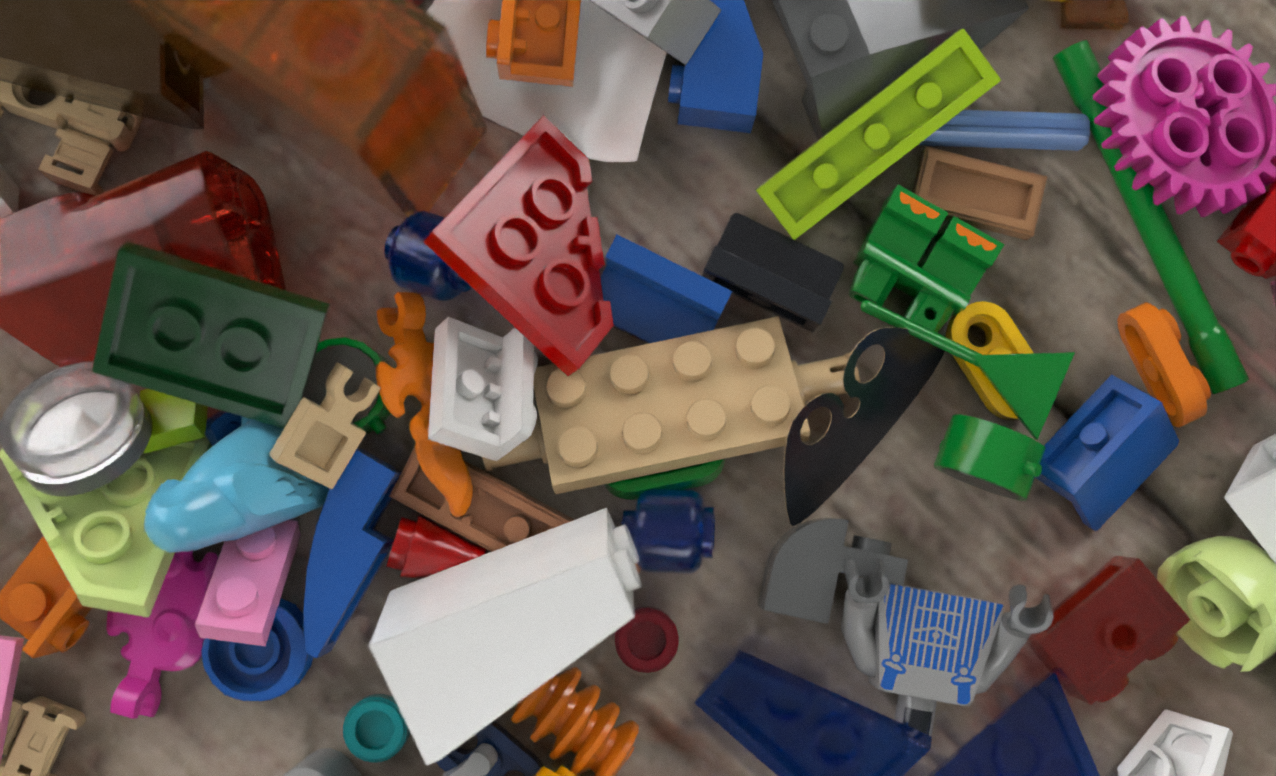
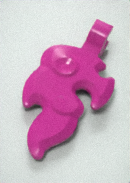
(165, 638)

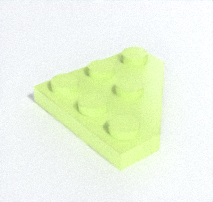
(102, 532)

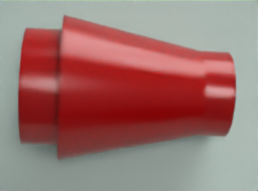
(427, 549)

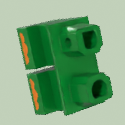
(947, 271)

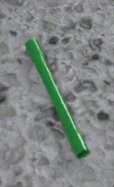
(1206, 337)

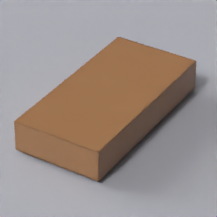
(981, 192)

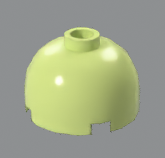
(1229, 597)

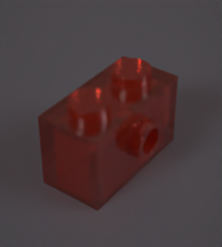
(1108, 630)

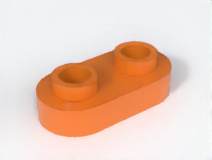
(1154, 347)

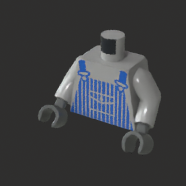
(932, 641)

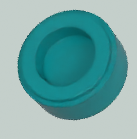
(375, 728)

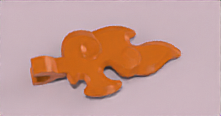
(413, 377)

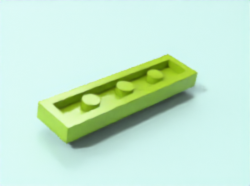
(878, 133)

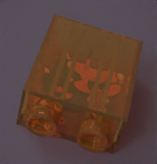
(344, 80)

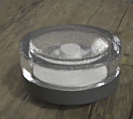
(75, 430)

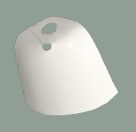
(610, 90)

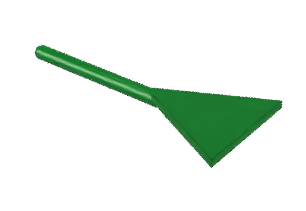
(1023, 380)

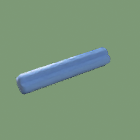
(1013, 130)

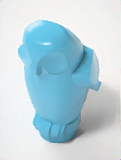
(230, 493)

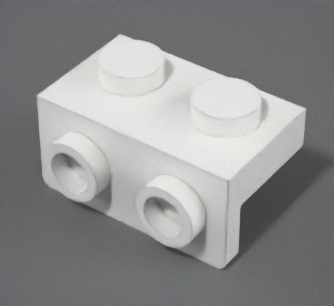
(481, 389)

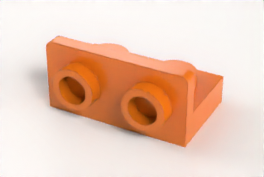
(43, 604)

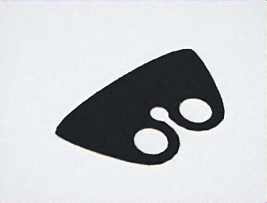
(820, 468)

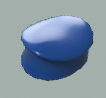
(260, 671)

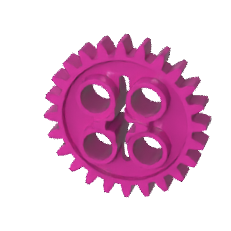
(1190, 116)

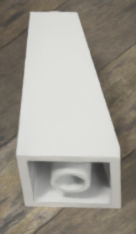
(501, 626)

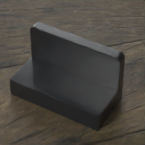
(774, 272)

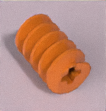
(577, 725)

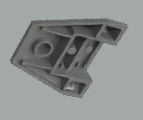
(863, 45)

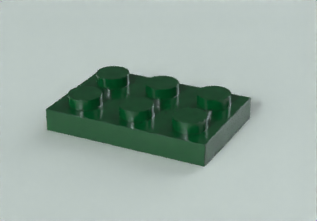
(207, 335)

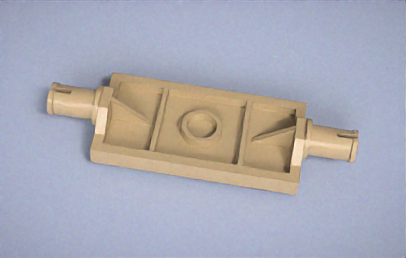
(671, 405)

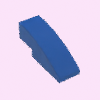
(346, 549)

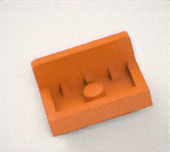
(535, 41)

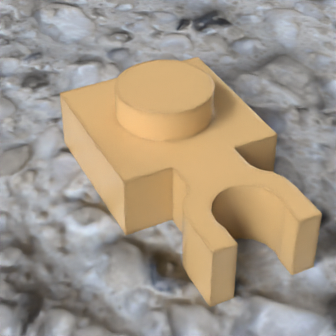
(322, 437)

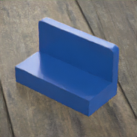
(656, 296)
(1107, 450)

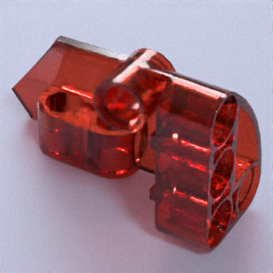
(64, 249)

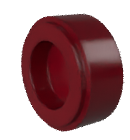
(647, 640)

